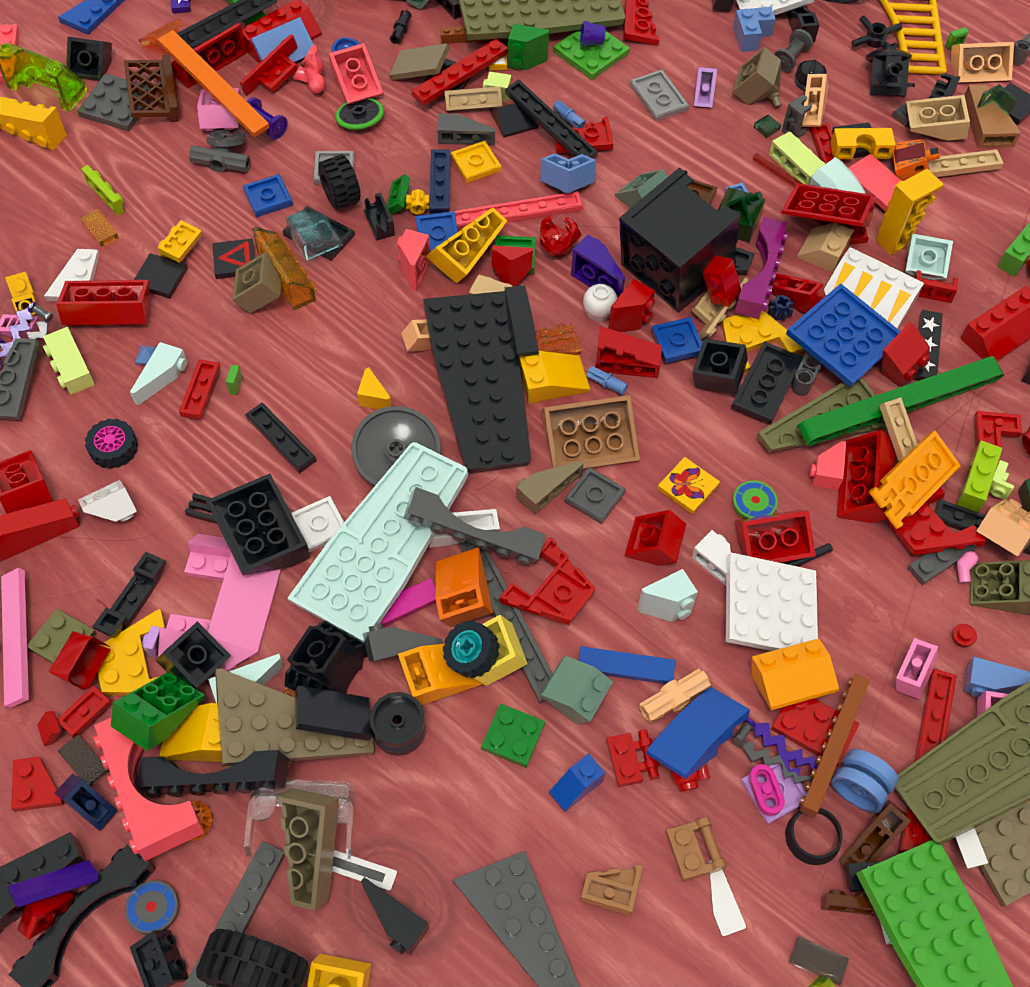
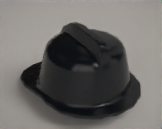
(806, 68)

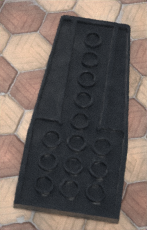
(480, 378)

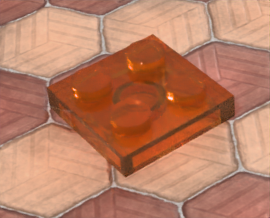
(152, 38)

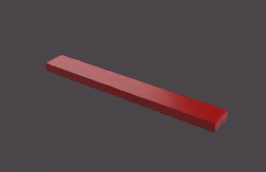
(822, 138)
(932, 733)

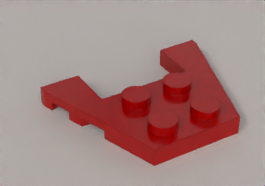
(928, 534)
(560, 595)

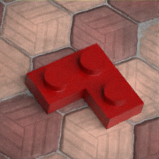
(993, 425)

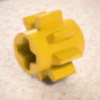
(417, 202)

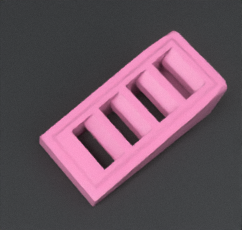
(14, 319)

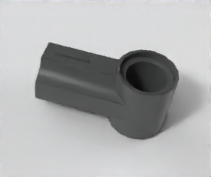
(1021, 50)

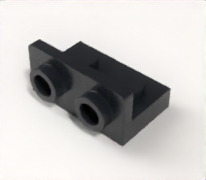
(159, 960)

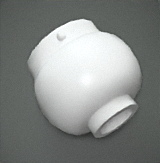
(598, 301)

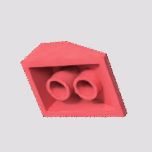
(355, 74)

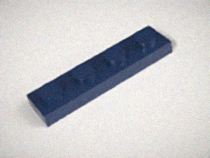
(439, 181)

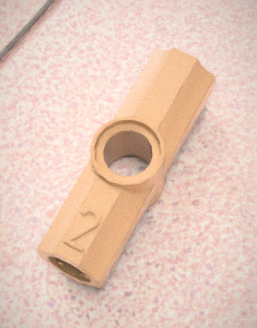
(674, 695)

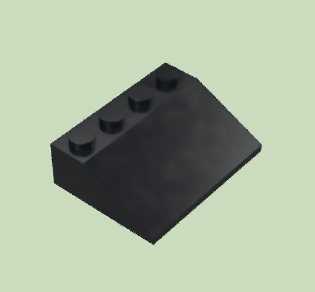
(259, 527)

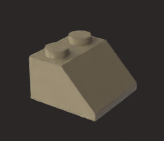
(256, 284)

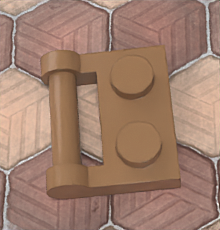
(687, 851)

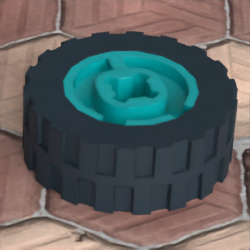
(471, 649)

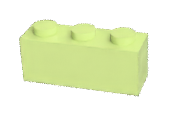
(795, 157)
(67, 361)

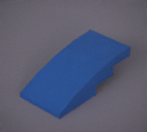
(698, 732)

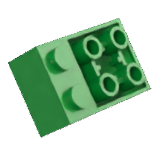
(154, 710)

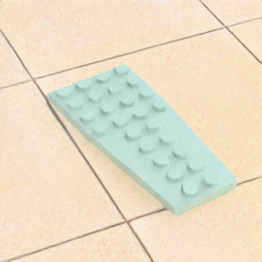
(376, 548)

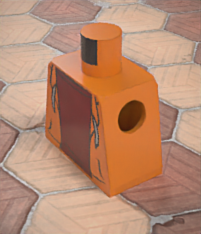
(912, 158)

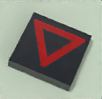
(231, 256)

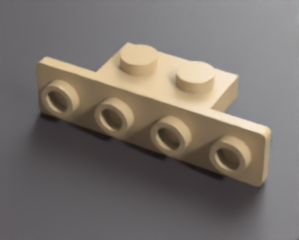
(711, 313)

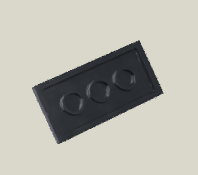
(767, 383)

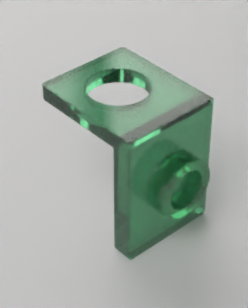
(1000, 97)

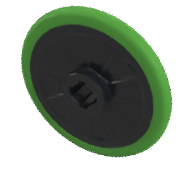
(359, 114)

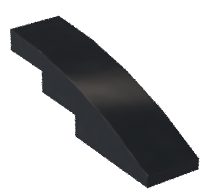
(521, 321)

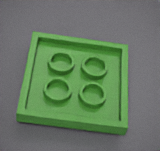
(591, 59)

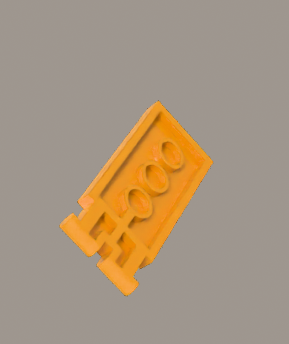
(915, 478)

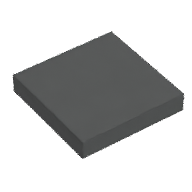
(595, 495)

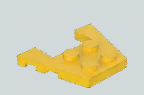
(754, 332)
(126, 663)

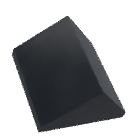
(512, 120)

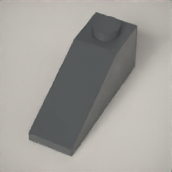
(463, 131)
(391, 641)

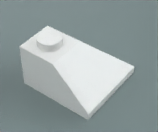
(109, 503)

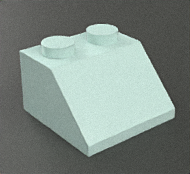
(669, 597)

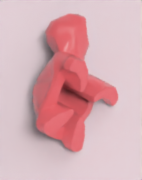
(312, 71)

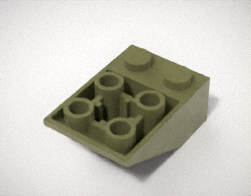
(1001, 586)

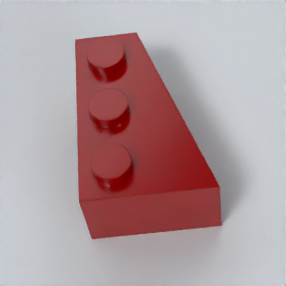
(627, 354)

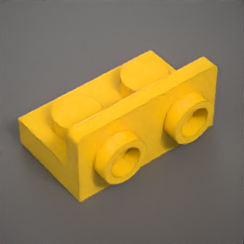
(179, 241)

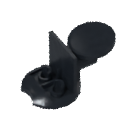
(889, 70)

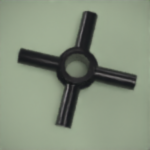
(876, 33)

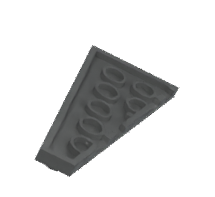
(518, 915)

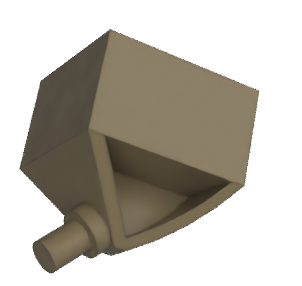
(759, 78)

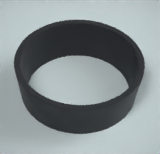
(801, 854)

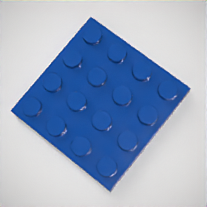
(844, 334)

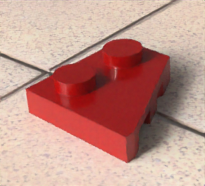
(32, 786)

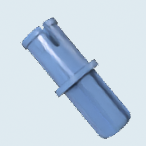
(568, 114)
(607, 380)

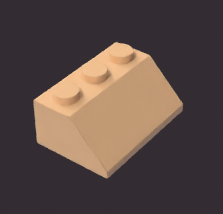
(983, 61)

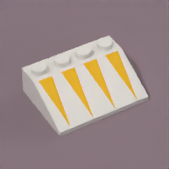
(877, 284)

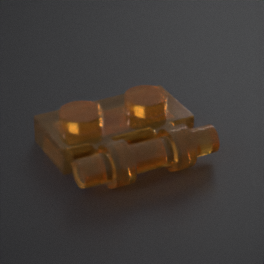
(563, 343)

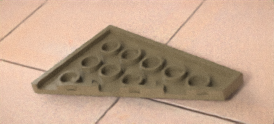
(265, 719)

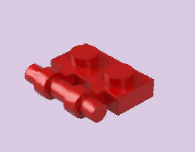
(625, 761)

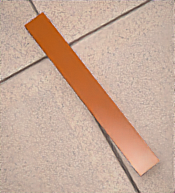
(213, 83)

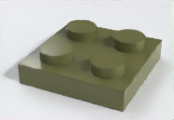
(54, 634)

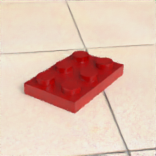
(808, 725)

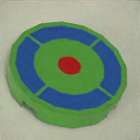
(754, 500)

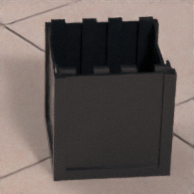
(674, 237)

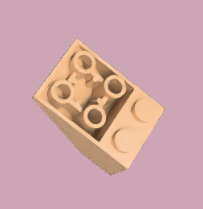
(1007, 526)

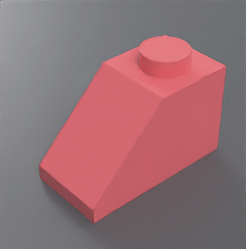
(829, 467)

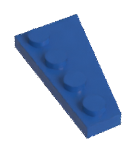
(89, 14)

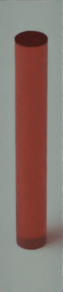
(776, 170)

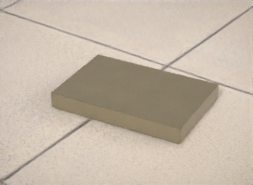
(419, 62)

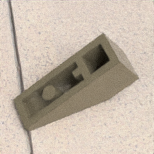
(546, 485)

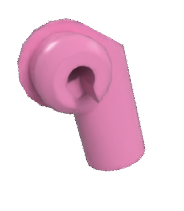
(964, 565)

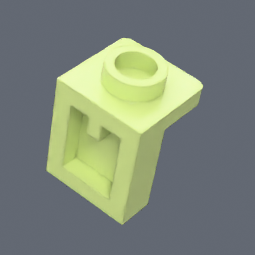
(999, 486)

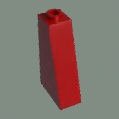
(34, 526)

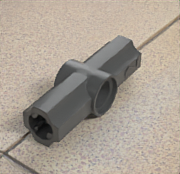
(219, 158)

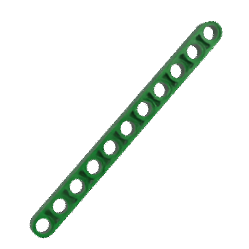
(914, 396)

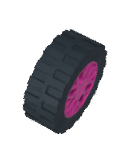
(112, 433)

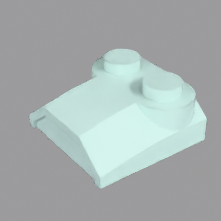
(929, 256)

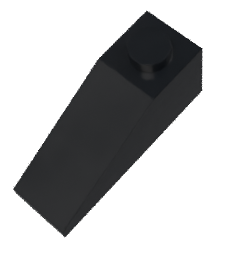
(399, 923)

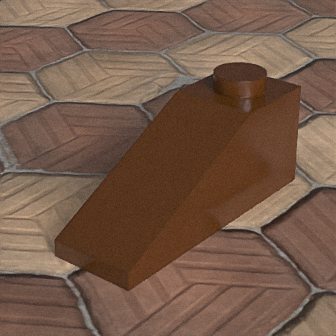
(877, 835)

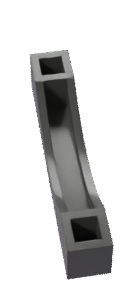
(429, 510)

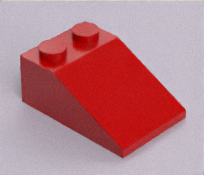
(22, 483)

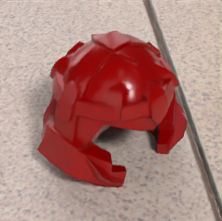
(556, 239)

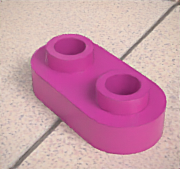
(766, 791)

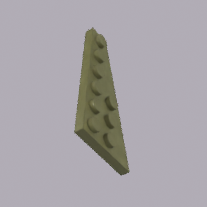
(784, 432)

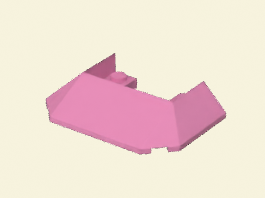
(240, 607)

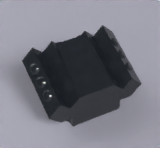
(325, 659)

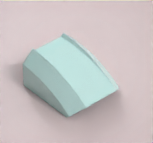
(836, 176)

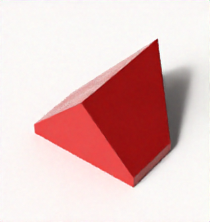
(511, 263)
(42, 913)

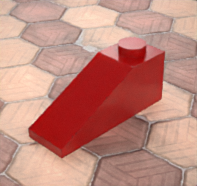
(800, 291)

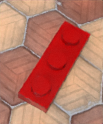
(199, 389)

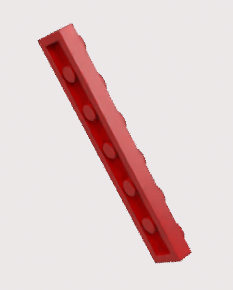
(459, 72)

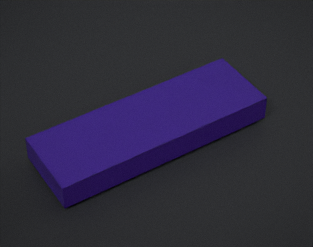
(53, 883)

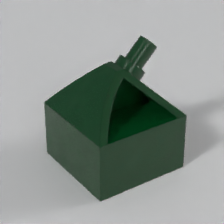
(750, 208)

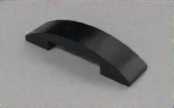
(133, 597)

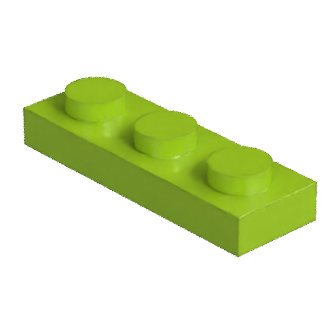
(103, 189)

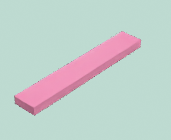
(14, 638)

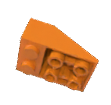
(462, 588)

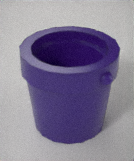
(592, 34)

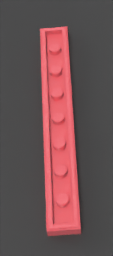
(524, 208)

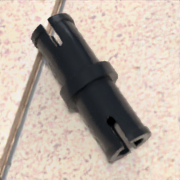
(400, 27)

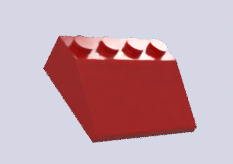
(830, 205)

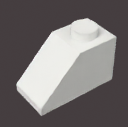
(712, 555)

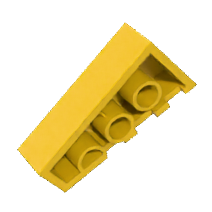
(32, 122)
(907, 210)
(464, 248)

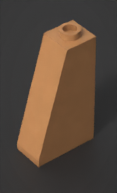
(989, 123)

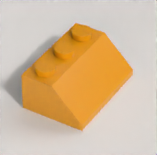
(794, 674)

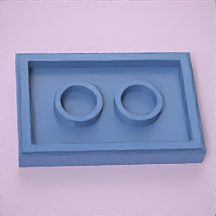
(271, 39)

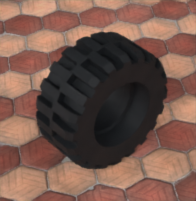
(247, 961)

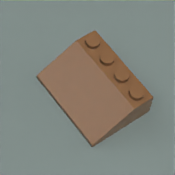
(591, 432)

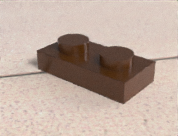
(839, 902)

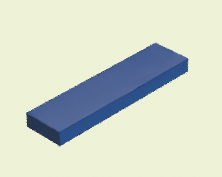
(629, 665)

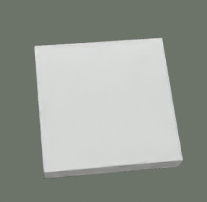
(318, 522)

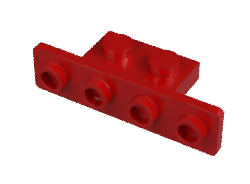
(273, 69)

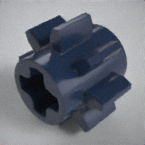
(780, 307)

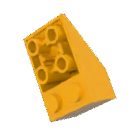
(430, 676)

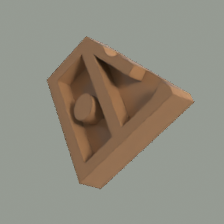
(612, 889)

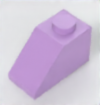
(705, 87)

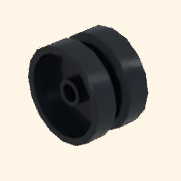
(397, 723)

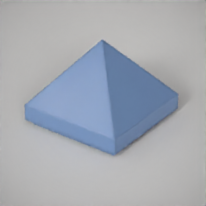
(144, 354)

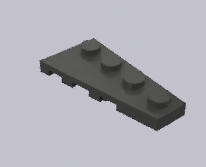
(16, 377)

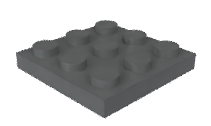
(110, 103)

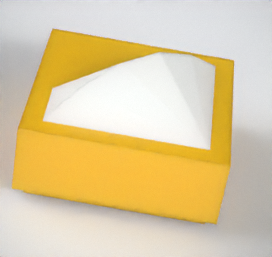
(500, 64)

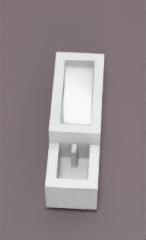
(479, 519)

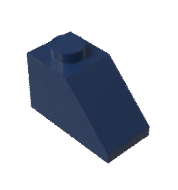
(85, 801)

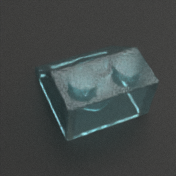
(312, 233)

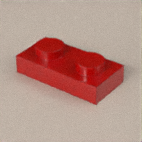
(84, 711)

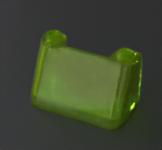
(25, 67)

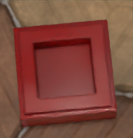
(49, 728)

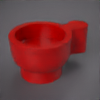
(692, 781)

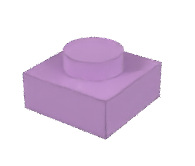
(151, 642)

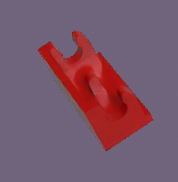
(937, 290)

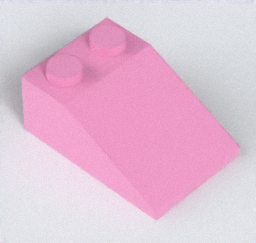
(213, 115)

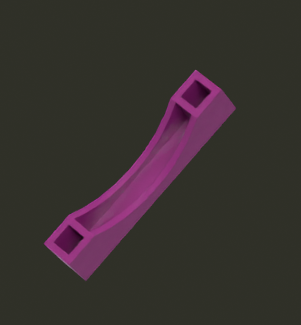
(753, 292)

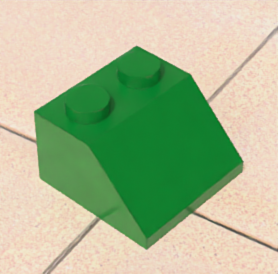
(527, 47)

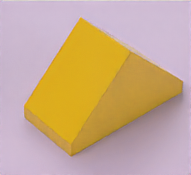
(372, 393)

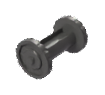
(800, 42)

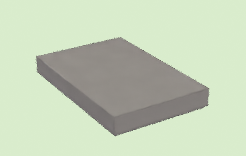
(659, 95)

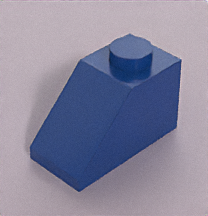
(577, 782)

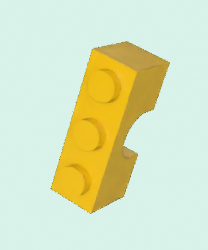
(877, 141)

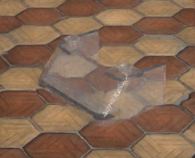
(263, 804)

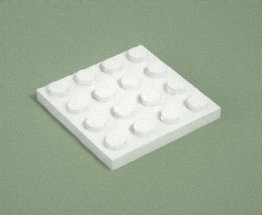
(769, 603)

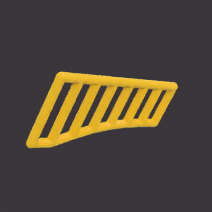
(935, 32)

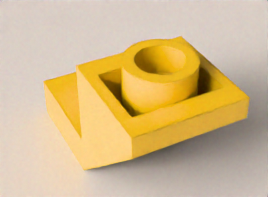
(21, 291)

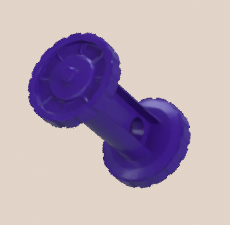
(277, 124)

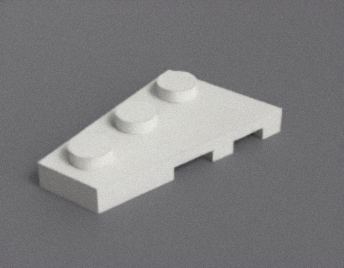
(79, 268)

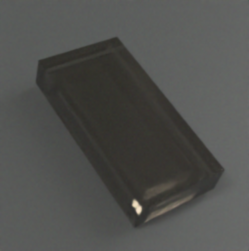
(83, 760)
(818, 960)

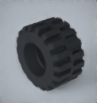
(339, 181)

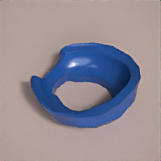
(343, 43)

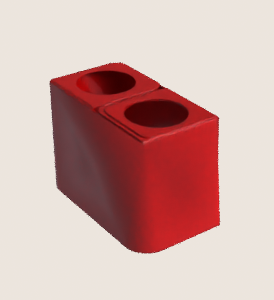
(89, 657)

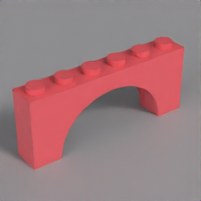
(152, 825)

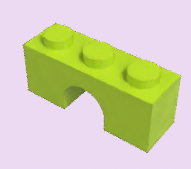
(980, 476)

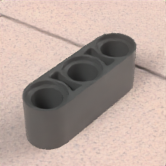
(806, 375)

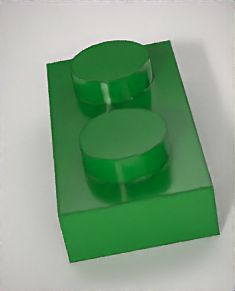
(398, 193)

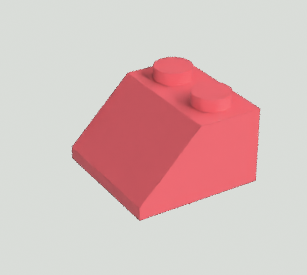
(412, 256)

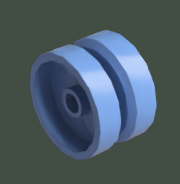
(865, 780)

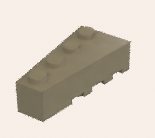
(310, 842)

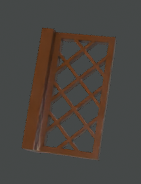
(164, 87)

